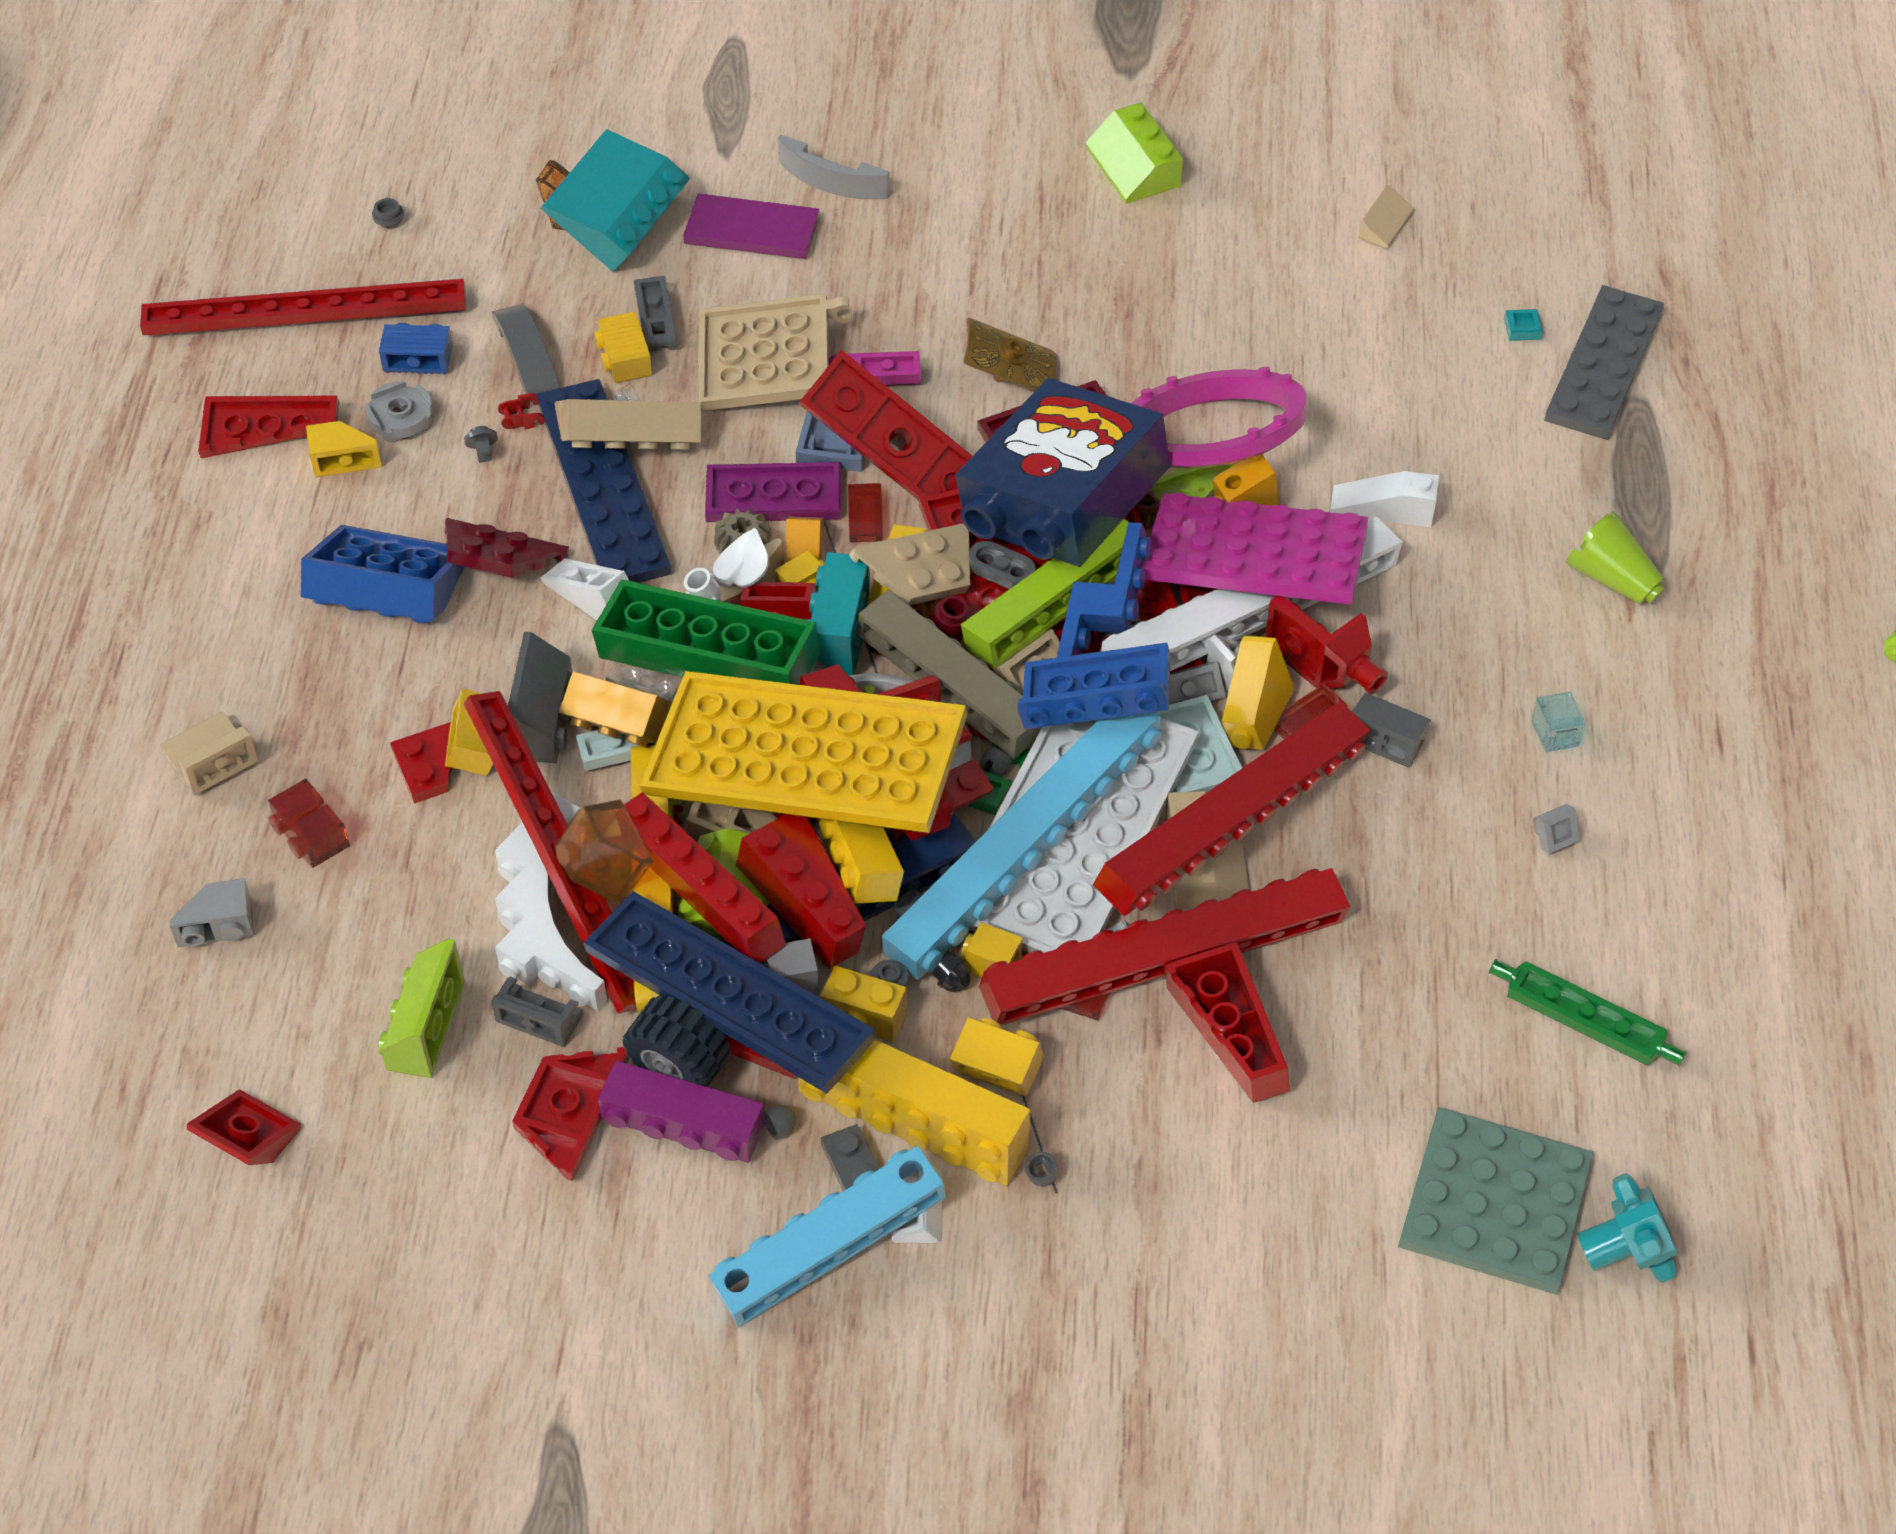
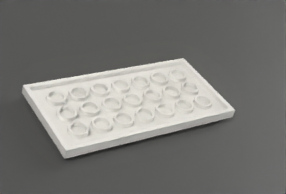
(1058, 895)

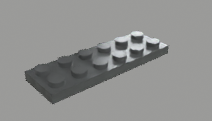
(1604, 362)

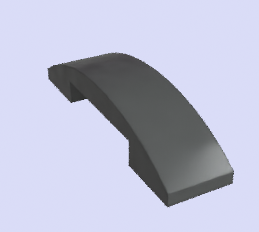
(526, 349)

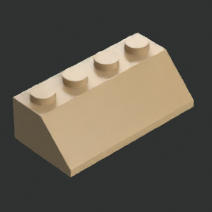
(629, 422)

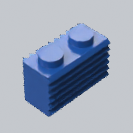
(415, 348)

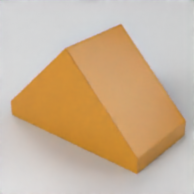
(803, 535)

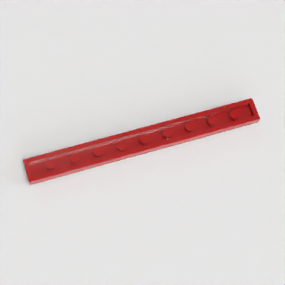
(303, 307)
(545, 827)

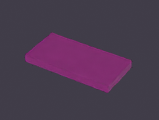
(751, 226)
(774, 490)

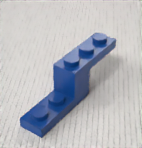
(1107, 605)

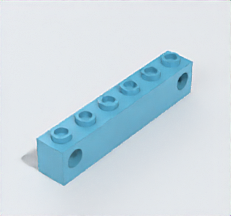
(827, 1235)

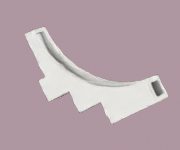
(525, 908)

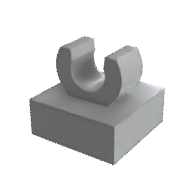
(1557, 828)

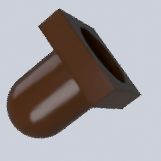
(1146, 507)

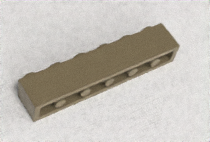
(924, 650)

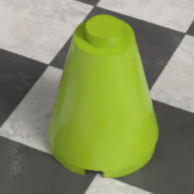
(1617, 561)

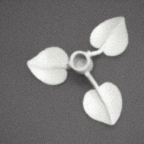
(740, 563)

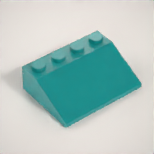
(615, 196)

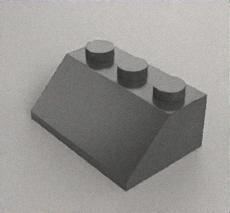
(537, 696)

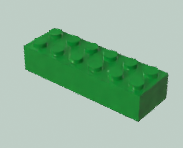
(702, 635)

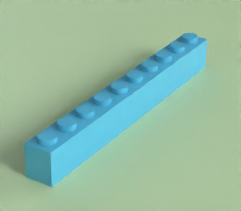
(1018, 841)

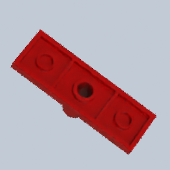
(874, 416)

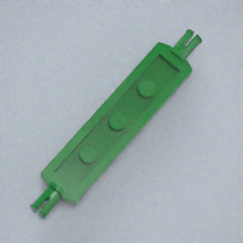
(1587, 1013)

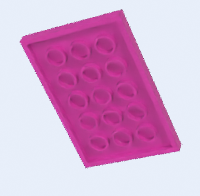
(1256, 548)

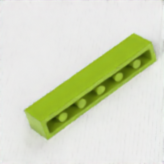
(1037, 602)

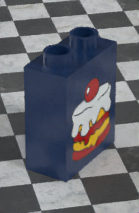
(1063, 472)

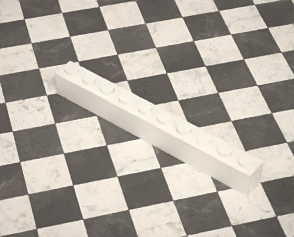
(1238, 612)

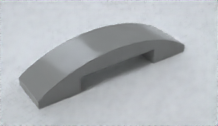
(831, 177)

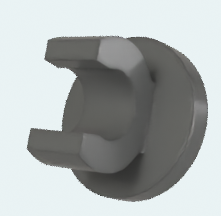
(481, 439)
(891, 971)

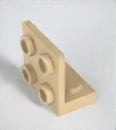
(210, 752)

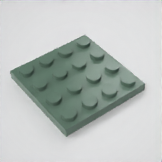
(1496, 1200)

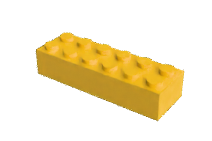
(932, 1111)

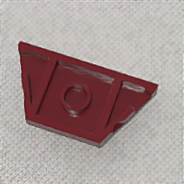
(497, 550)

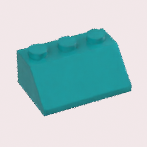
(835, 609)

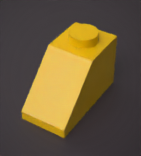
(340, 449)

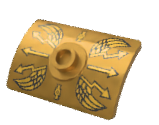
(1008, 356)

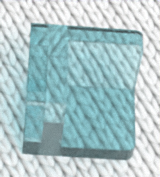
(1558, 721)

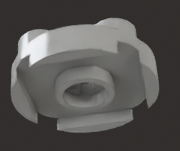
(397, 425)

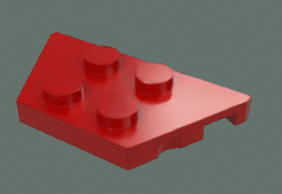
(563, 1106)

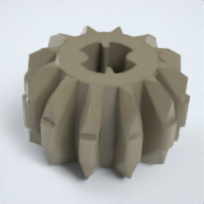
(737, 524)

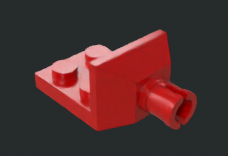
(1324, 656)

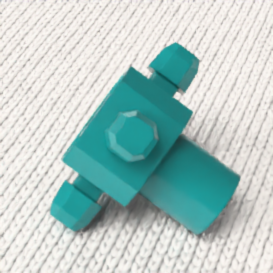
(1636, 1231)

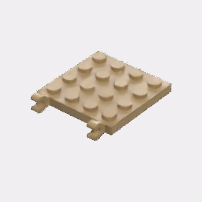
(764, 349)

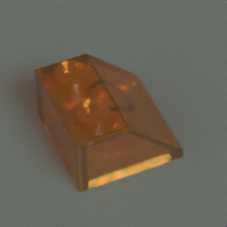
(604, 851)

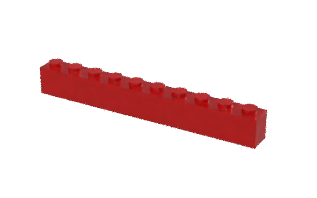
(1231, 809)
(1138, 952)

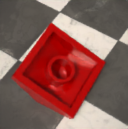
(245, 1128)

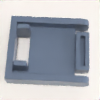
(820, 444)

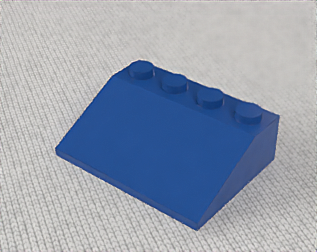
(380, 573)

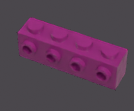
(681, 1112)

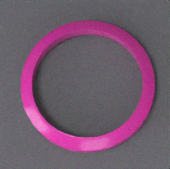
(1230, 384)

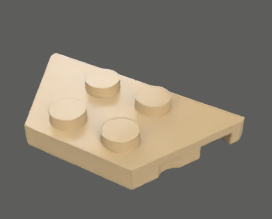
(920, 564)

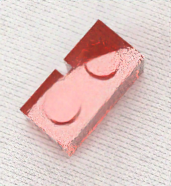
(311, 829)

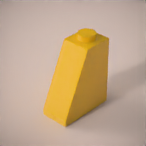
(1256, 693)

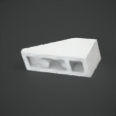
(1392, 497)
(584, 584)

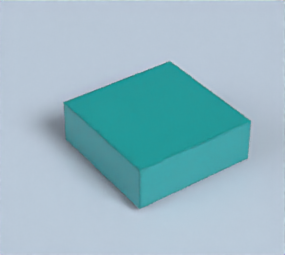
(1523, 324)

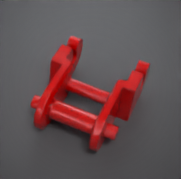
(520, 419)

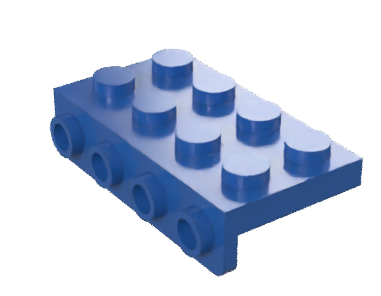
(1095, 686)

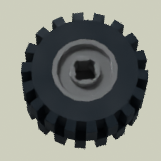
(676, 1042)

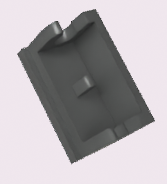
(1394, 730)
(535, 1013)

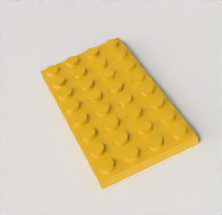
(805, 751)

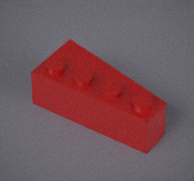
(803, 886)
(1228, 1013)

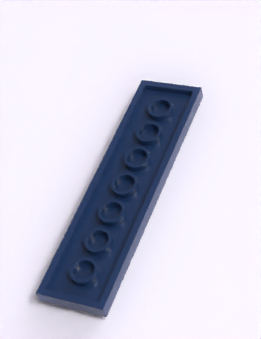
(606, 495)
(731, 991)

